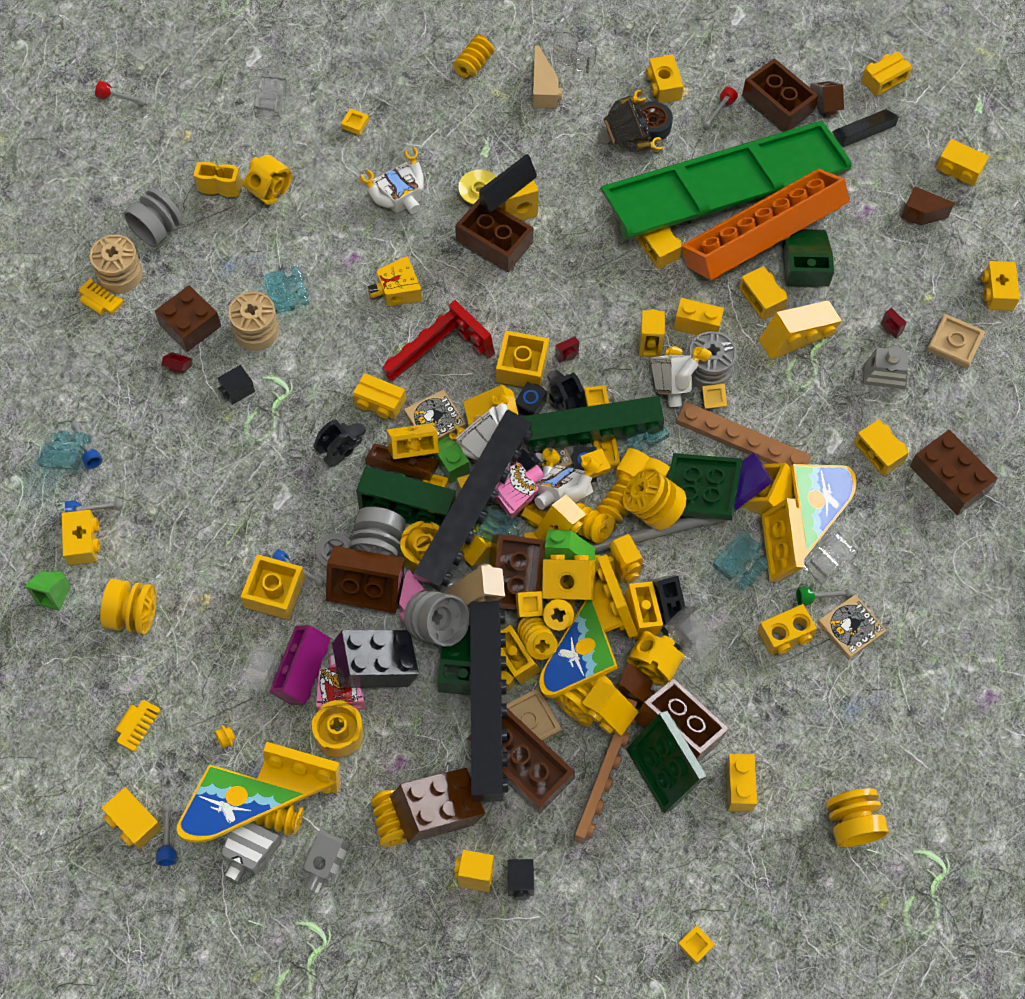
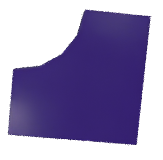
(752, 480)

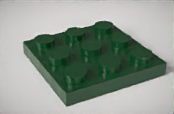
(708, 484)
(666, 762)

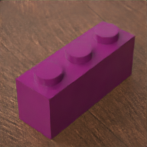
(300, 665)

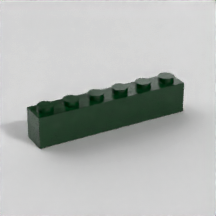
(595, 423)

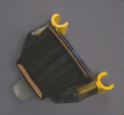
(627, 126)

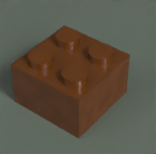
(188, 318)

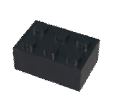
(375, 658)

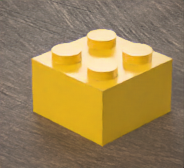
(522, 359)
(273, 587)

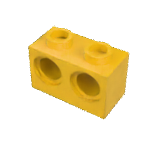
(783, 625)

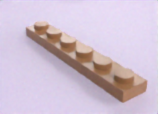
(739, 437)
(602, 784)

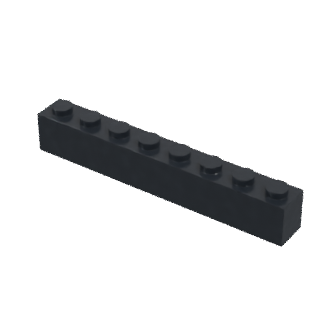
(473, 500)
(486, 702)

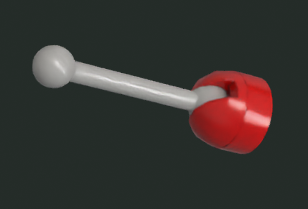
(104, 90)
(727, 97)

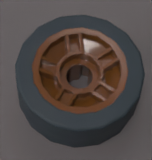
(660, 115)

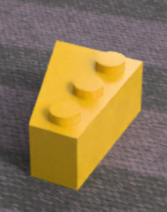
(798, 328)

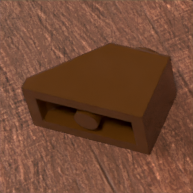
(830, 96)
(926, 207)
(635, 685)

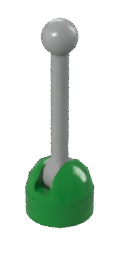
(806, 595)

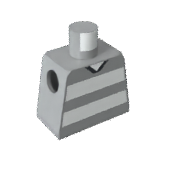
(887, 368)
(326, 848)
(248, 850)

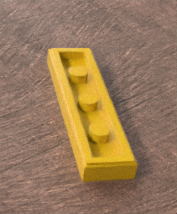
(596, 396)

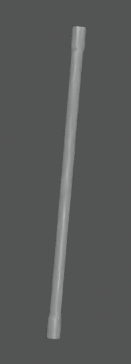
(637, 536)

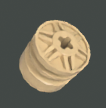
(116, 263)
(253, 321)

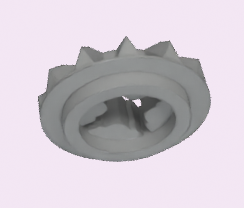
(323, 547)

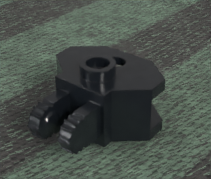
(566, 391)
(338, 441)

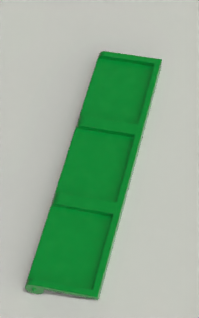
(723, 179)

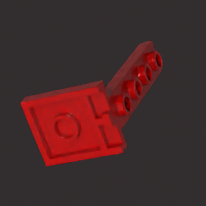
(457, 318)

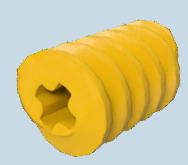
(473, 57)
(612, 504)
(595, 525)
(555, 623)
(537, 637)
(284, 820)
(387, 820)

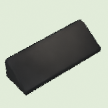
(865, 127)
(507, 183)

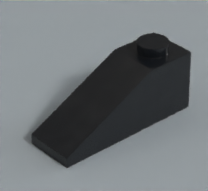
(669, 599)

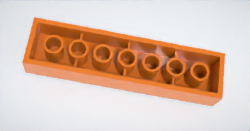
(765, 224)

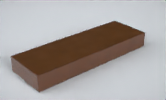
(414, 466)

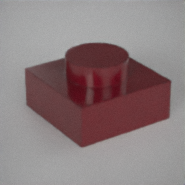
(893, 323)
(567, 349)
(176, 362)

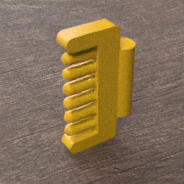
(99, 301)
(132, 720)

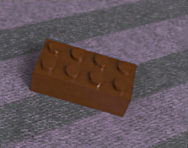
(532, 765)

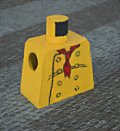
(396, 283)

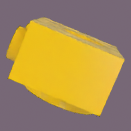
(523, 203)
(558, 568)

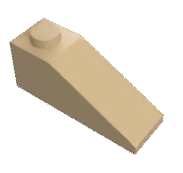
(545, 88)

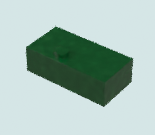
(404, 496)

